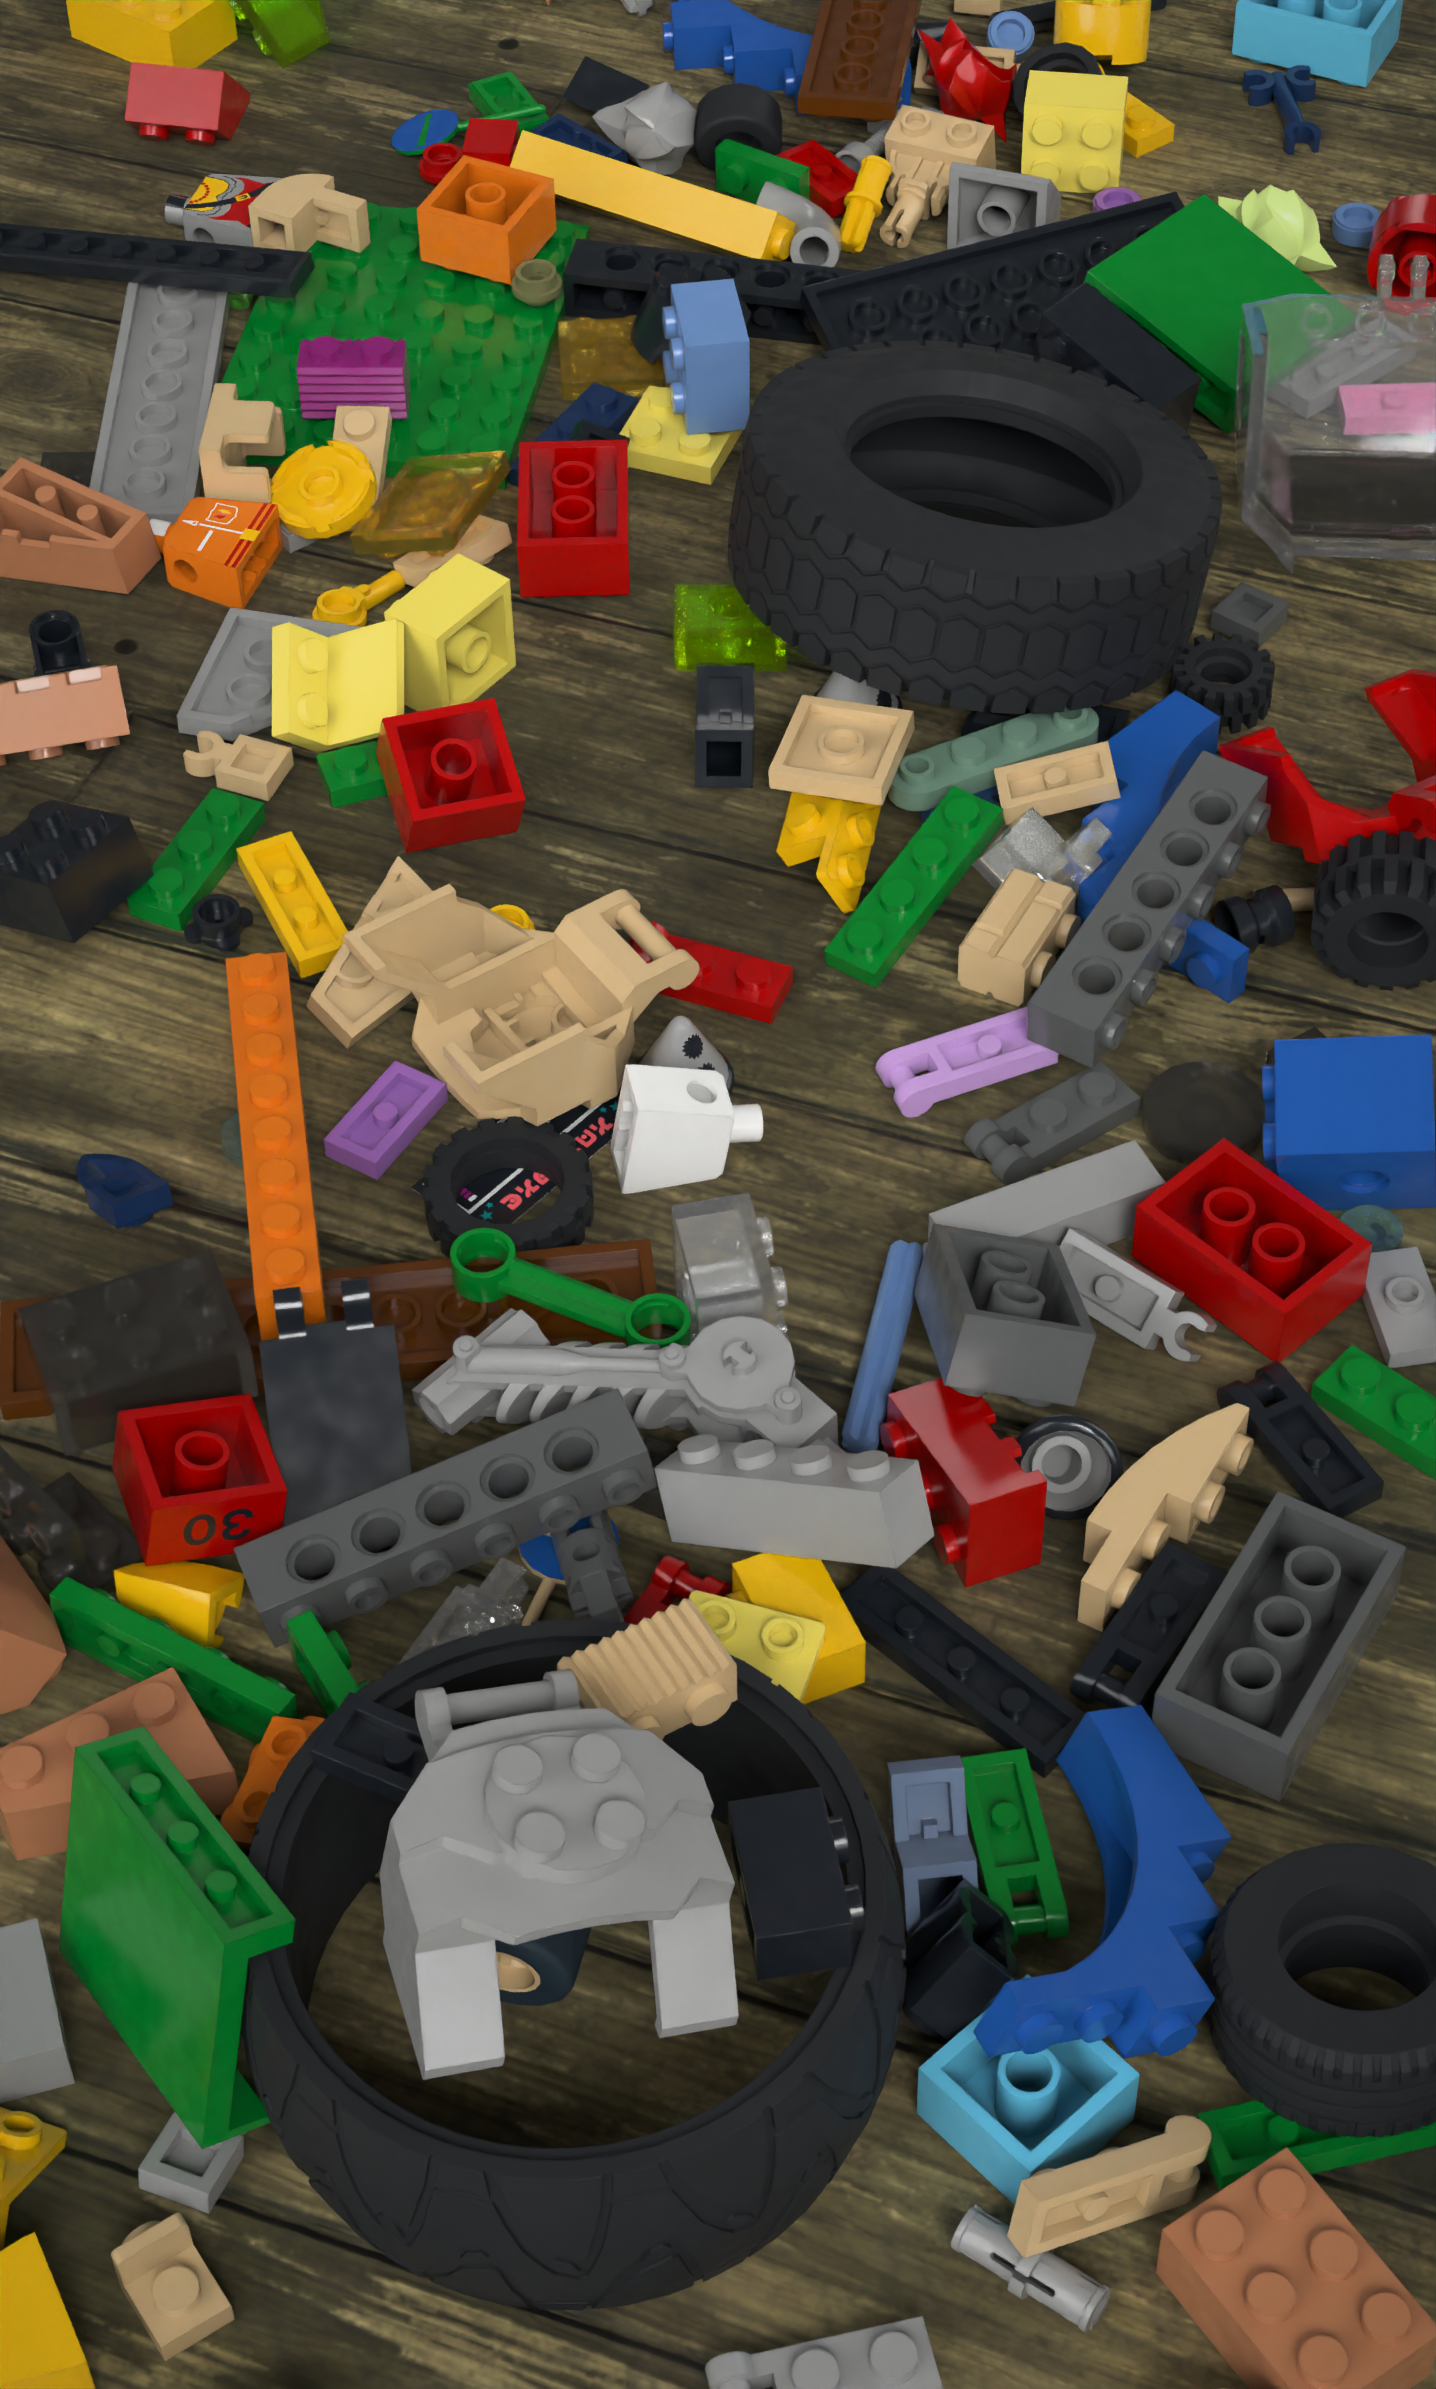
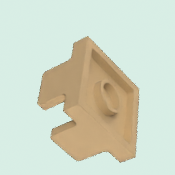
(229, 435)

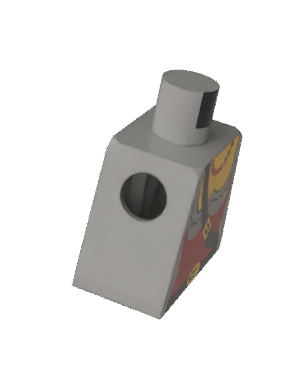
(218, 209)

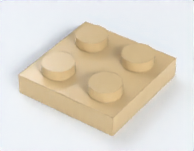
(841, 749)

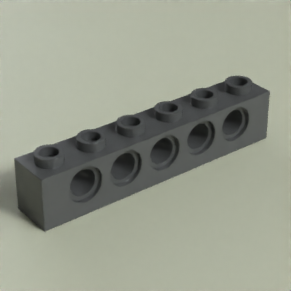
(1148, 910)
(463, 1488)

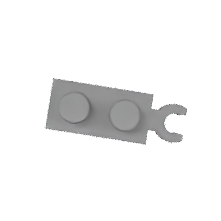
(1130, 1297)

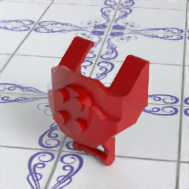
(1317, 825)

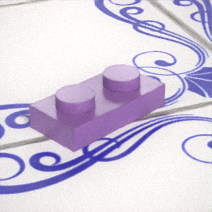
(385, 1120)

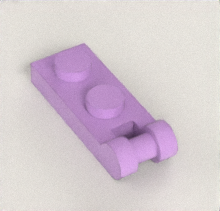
(961, 1061)

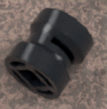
(1258, 919)

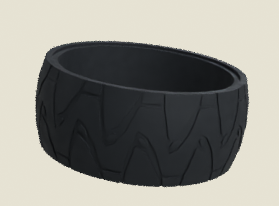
(590, 2219)

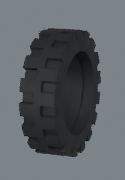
(510, 1146)

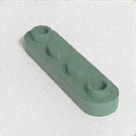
(971, 759)

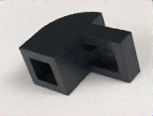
(725, 725)

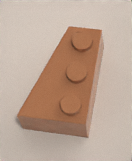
(70, 533)
(39, 1767)

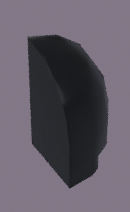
(600, 86)

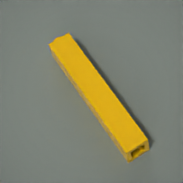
(656, 200)

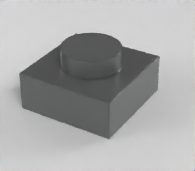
(1249, 614)

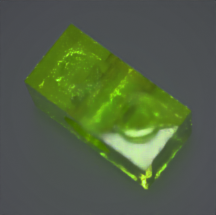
(719, 627)

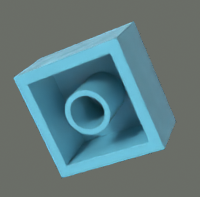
(1025, 2109)

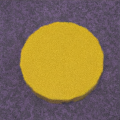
(323, 489)

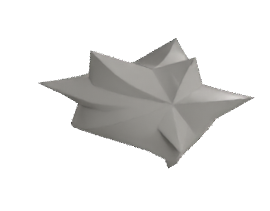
(651, 128)

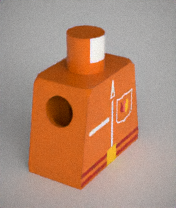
(220, 548)

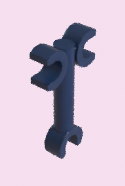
(1286, 92)

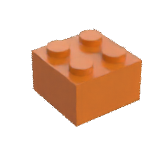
(486, 219)

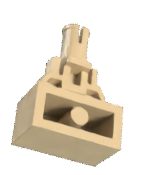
(921, 151)

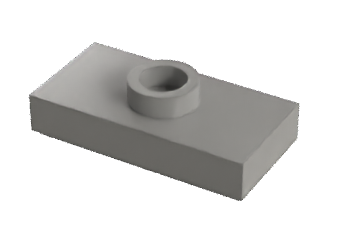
(1401, 1307)

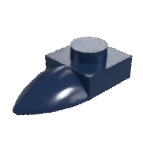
(122, 1189)

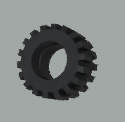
(1378, 910)

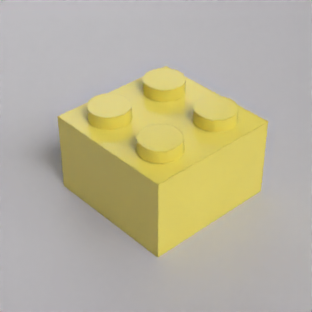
(1074, 129)
(455, 634)

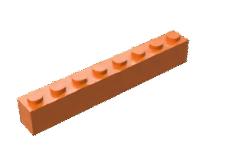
(274, 1137)

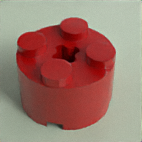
(1405, 231)

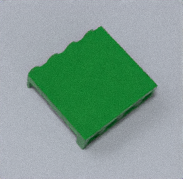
(1189, 288)
(165, 1927)

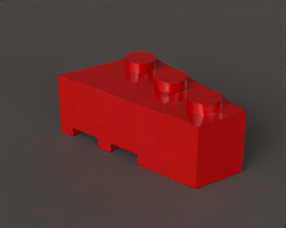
(979, 1498)

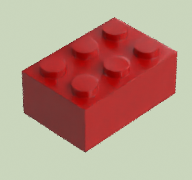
(573, 518)
(1251, 1250)

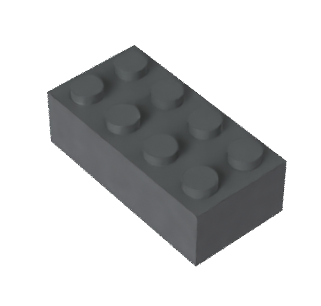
(1277, 1645)

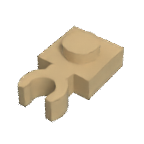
(244, 767)

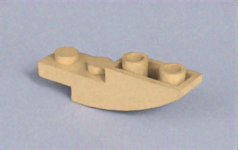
(1155, 1500)

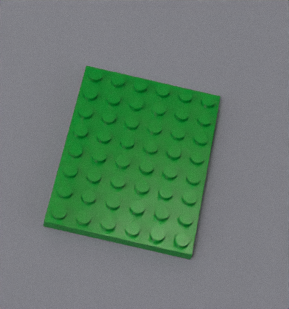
(468, 341)

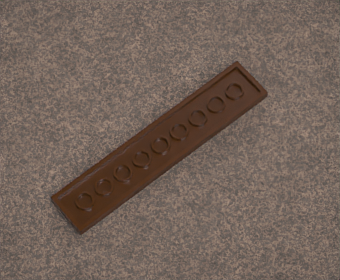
(411, 1296)

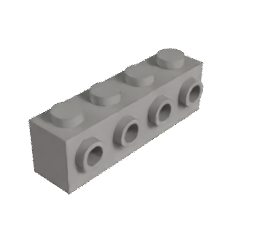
(795, 1501)

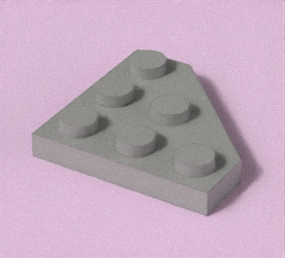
(235, 678)

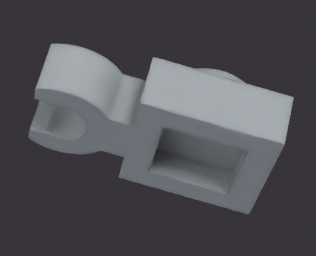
(184, 2171)

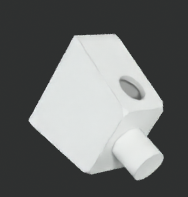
(676, 1127)

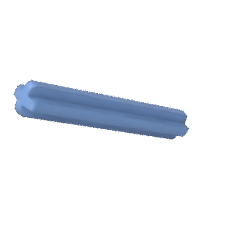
(882, 1348)

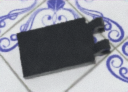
(333, 1403)

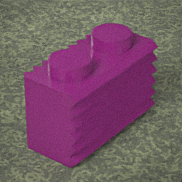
(353, 375)

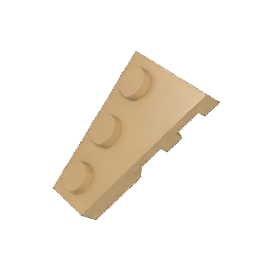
(348, 995)

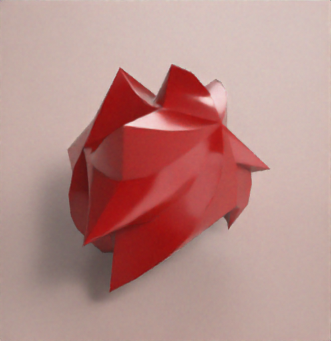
(967, 80)

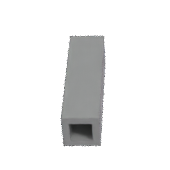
(1086, 1195)

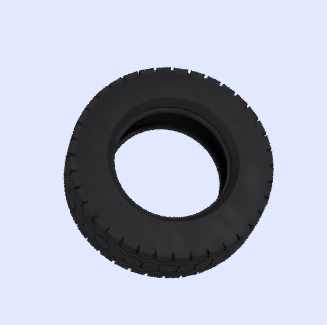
(867, 546)

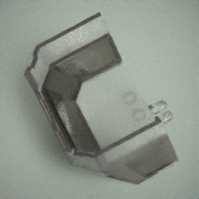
(1339, 422)

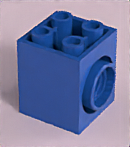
(1353, 1120)

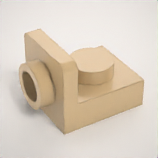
(170, 2285)

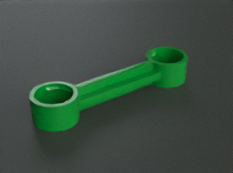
(560, 1292)

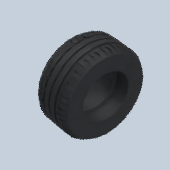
(1306, 2057)

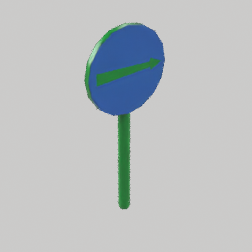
(442, 126)

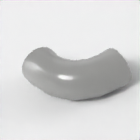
(816, 234)

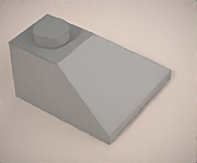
(996, 203)

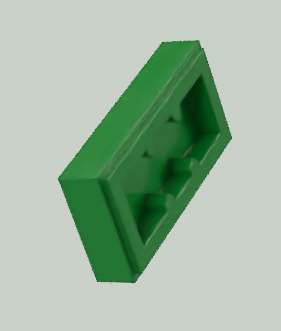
(503, 94)

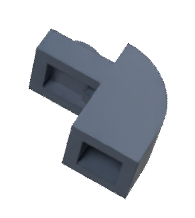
(928, 1833)

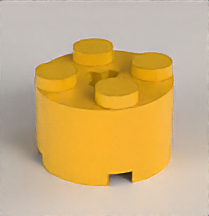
(1105, 28)

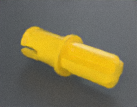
(864, 202)

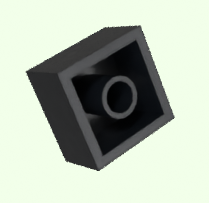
(68, 869)

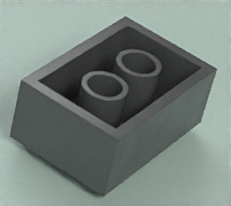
(1003, 1316)

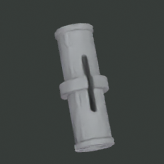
(1039, 2276)

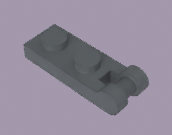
(1053, 1123)

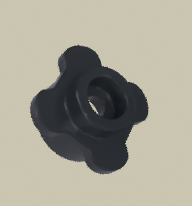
(218, 922)

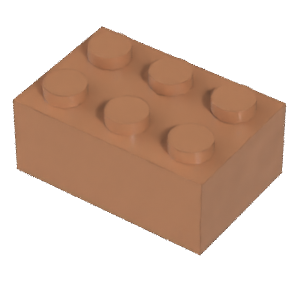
(1294, 2288)

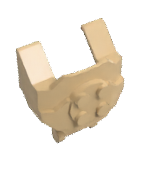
(520, 1013)

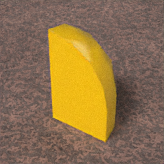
(182, 1595)

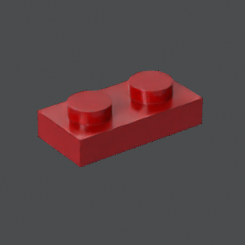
(828, 176)

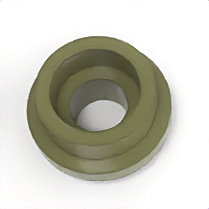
(536, 282)

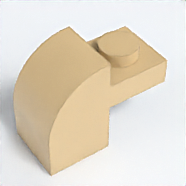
(308, 209)

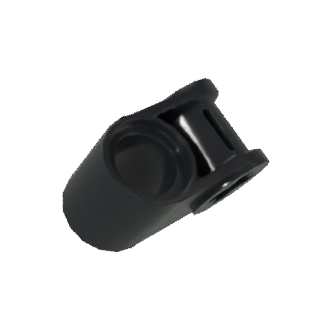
(57, 643)

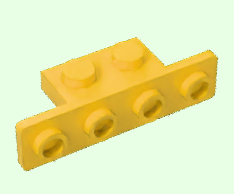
(838, 834)

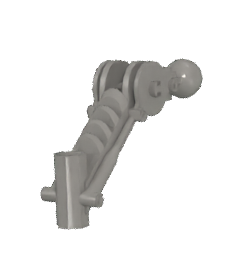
(726, 1383)

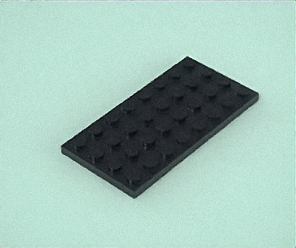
(978, 291)

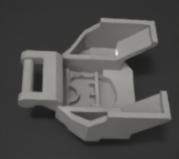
(540, 1834)

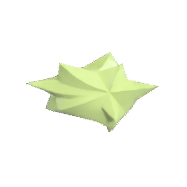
(1283, 224)

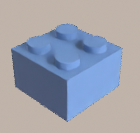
(707, 356)

